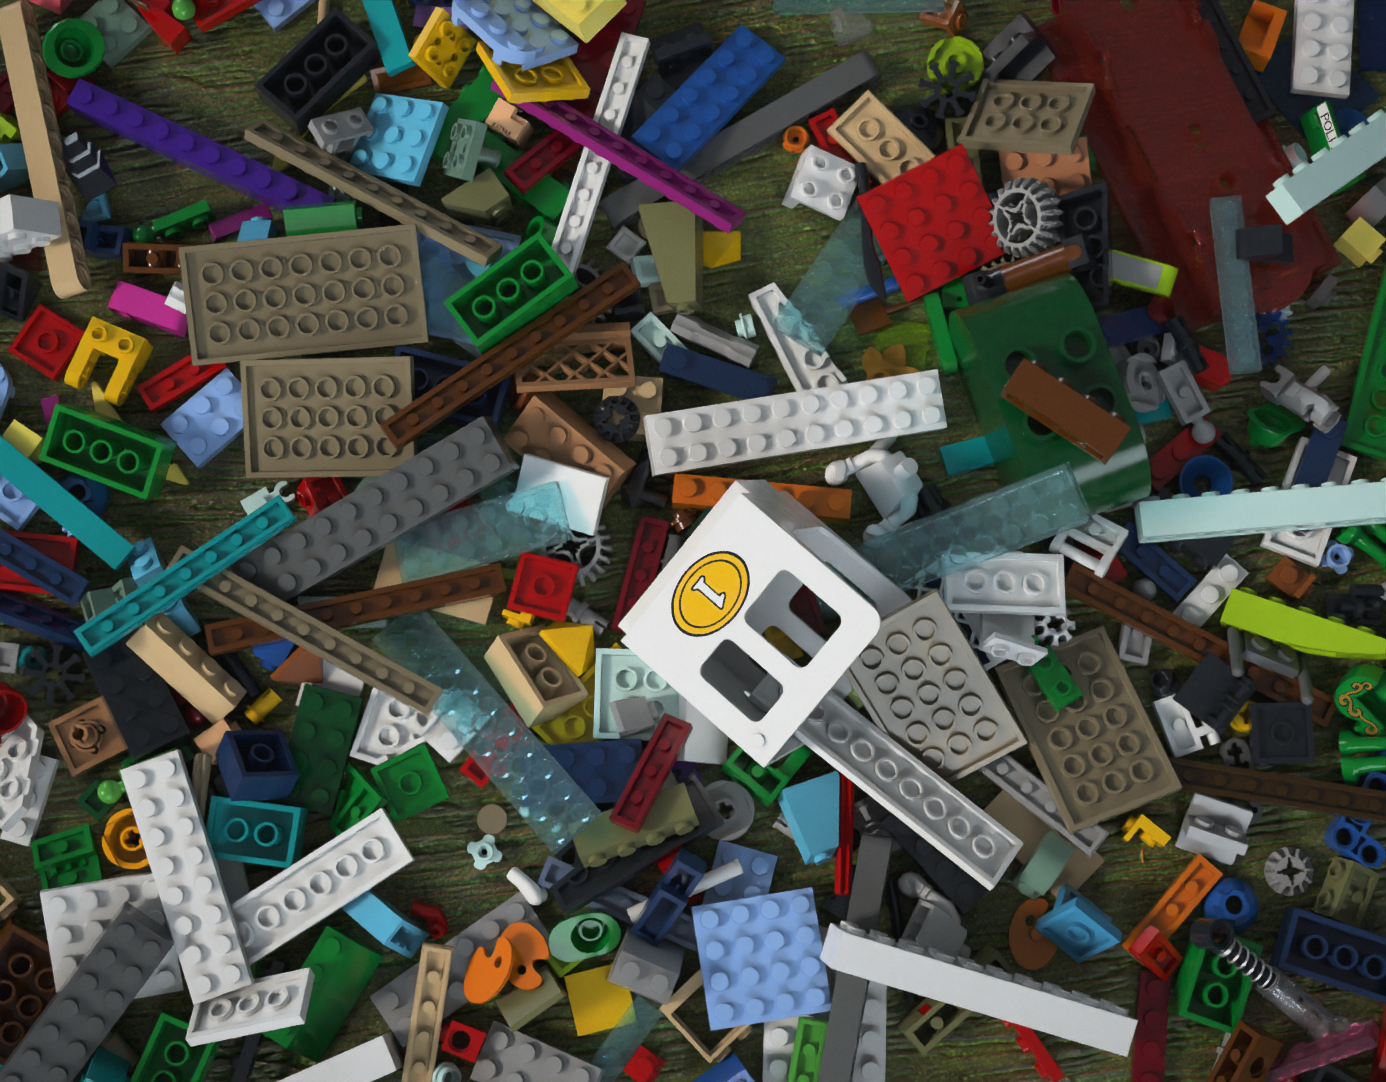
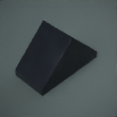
(17, 291)

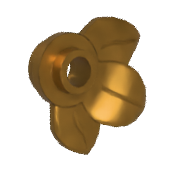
(887, 364)

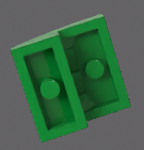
(67, 858)

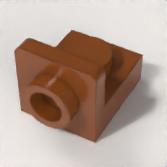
(952, 19)
(1290, 579)

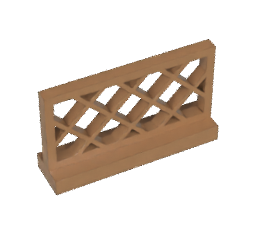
(589, 338)

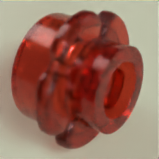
(1161, 309)

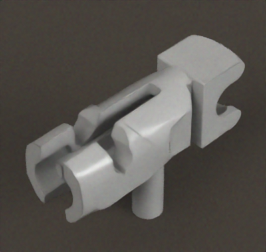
(1303, 398)

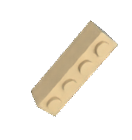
(186, 667)

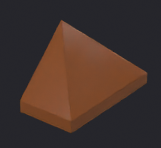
(404, 80)
(300, 668)

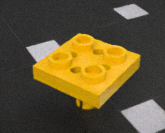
(436, 47)

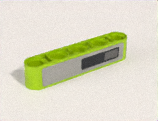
(1140, 272)

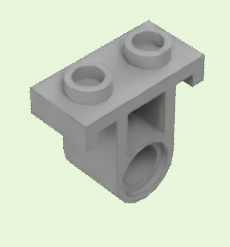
(340, 132)

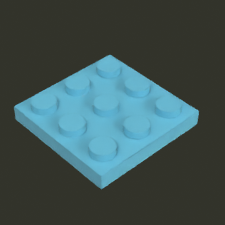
(401, 138)

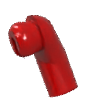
(434, 917)

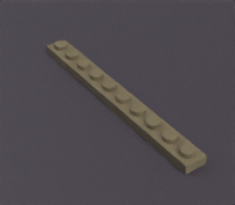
(373, 192)
(319, 639)

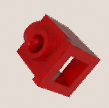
(644, 1064)

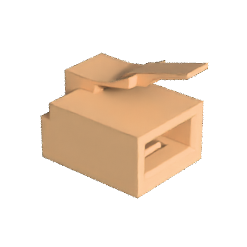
(508, 124)

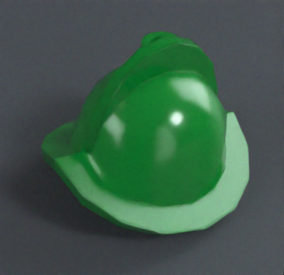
(73, 48)

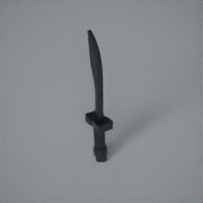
(871, 262)

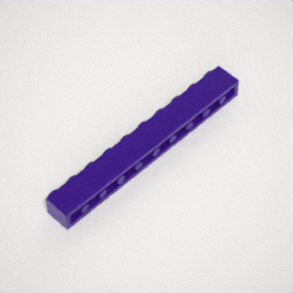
(190, 149)

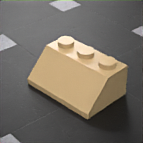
(534, 676)

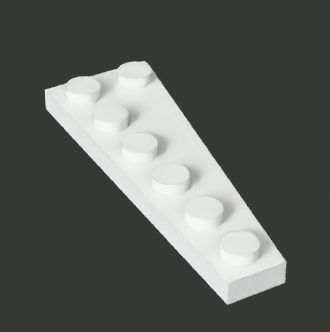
(802, 366)

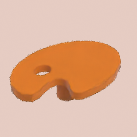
(1027, 944)
(528, 947)
(483, 976)

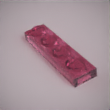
(1323, 1051)

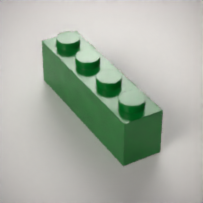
(474, 104)
(543, 200)

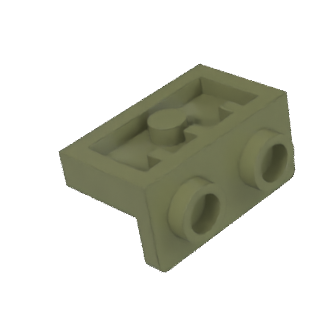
(1346, 892)

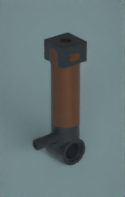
(1073, 255)

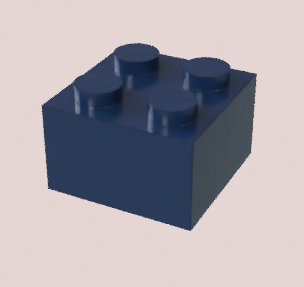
(256, 765)

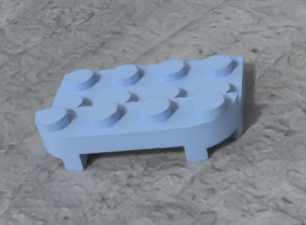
(515, 31)

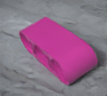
(147, 308)

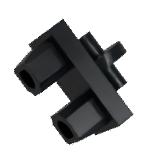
(1354, 609)

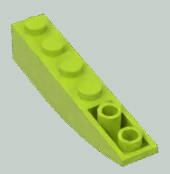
(1299, 627)

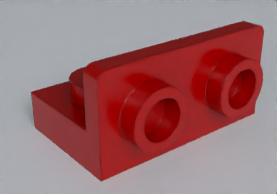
(320, 493)

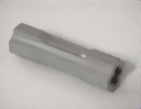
(733, 348)

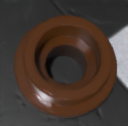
(684, 520)

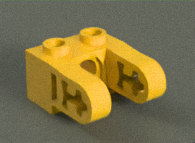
(103, 340)

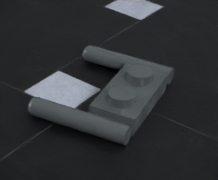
(1270, 656)

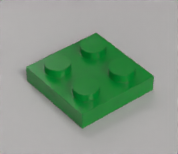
(410, 783)

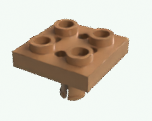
(71, 732)

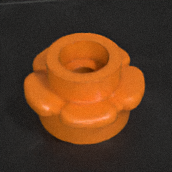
(795, 132)

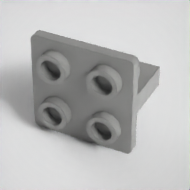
(1214, 828)

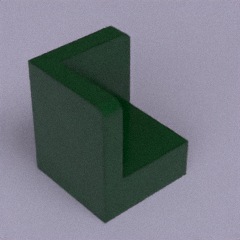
(92, 803)

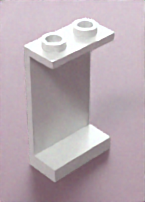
(1010, 637)

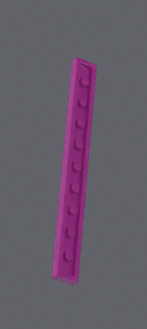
(635, 162)

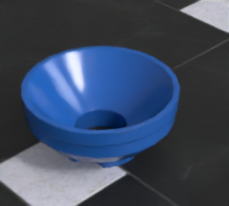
(1210, 468)
(96, 495)
(1214, 902)

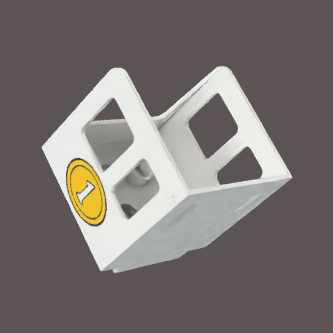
(732, 585)

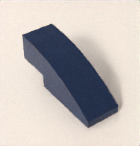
(103, 240)
(669, 897)

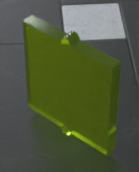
(912, 336)

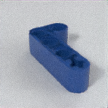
(1356, 829)

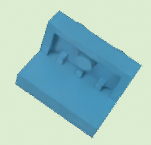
(1078, 925)

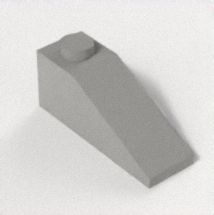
(633, 715)

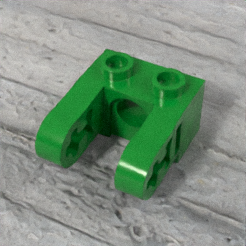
(761, 782)

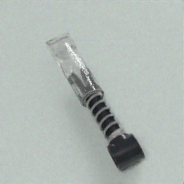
(1272, 983)

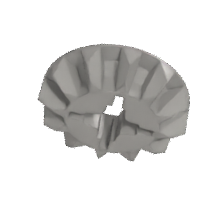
(1281, 883)

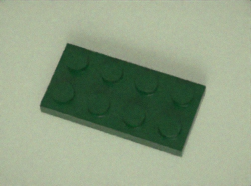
(322, 746)

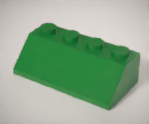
(341, 974)

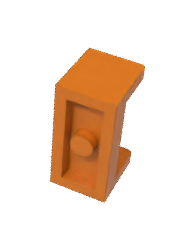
(1261, 33)

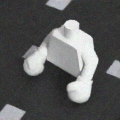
(888, 482)
(934, 919)

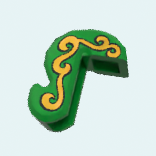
(1356, 703)

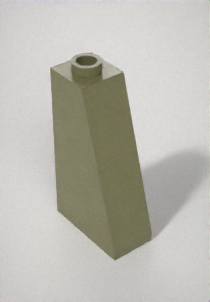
(677, 250)

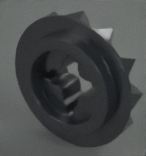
(628, 425)

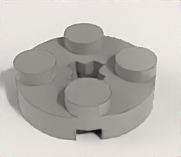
(1140, 369)
(743, 806)

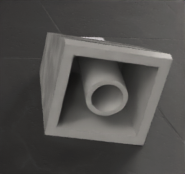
(647, 968)

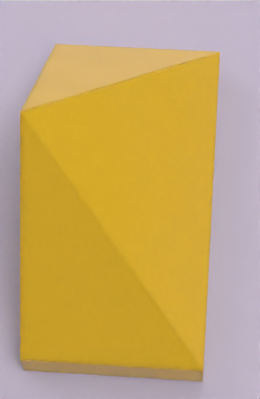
(721, 248)
(572, 644)

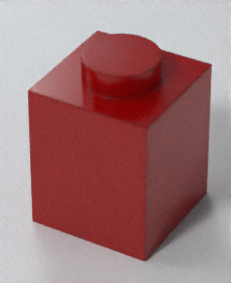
(1216, 374)

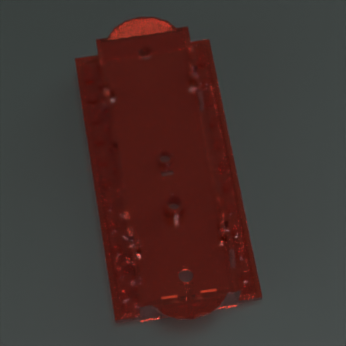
(1159, 80)

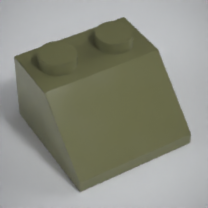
(480, 201)
(522, 1006)

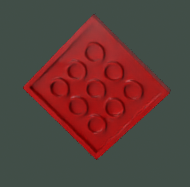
(932, 222)

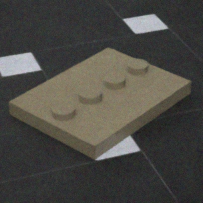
(1027, 116)

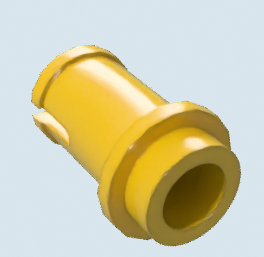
(262, 706)

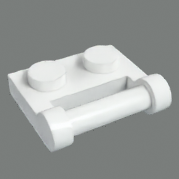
(1097, 534)

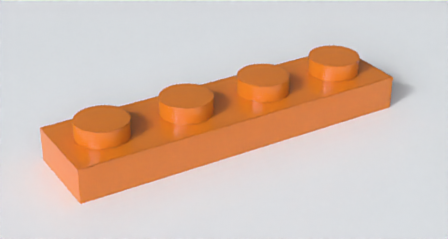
(1177, 900)

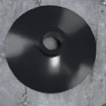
(931, 128)

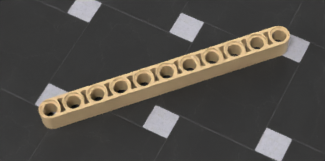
(43, 144)

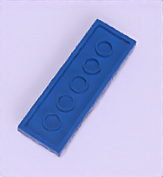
(708, 99)

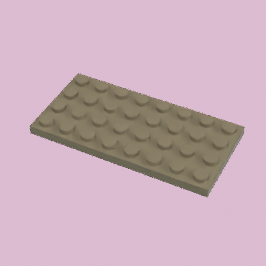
(304, 294)

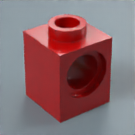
(476, 1035)

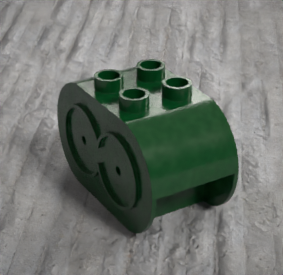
(1059, 330)

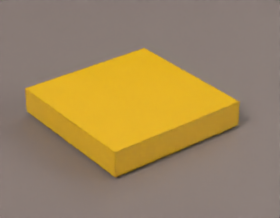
(595, 1001)

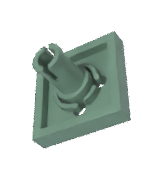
(467, 150)

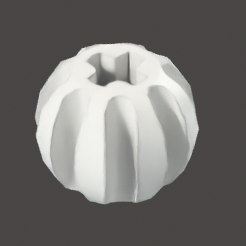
(1052, 634)

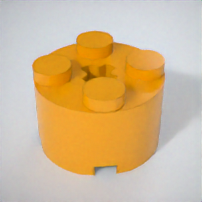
(118, 842)

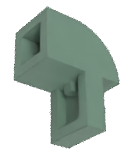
(99, 600)
(1042, 866)

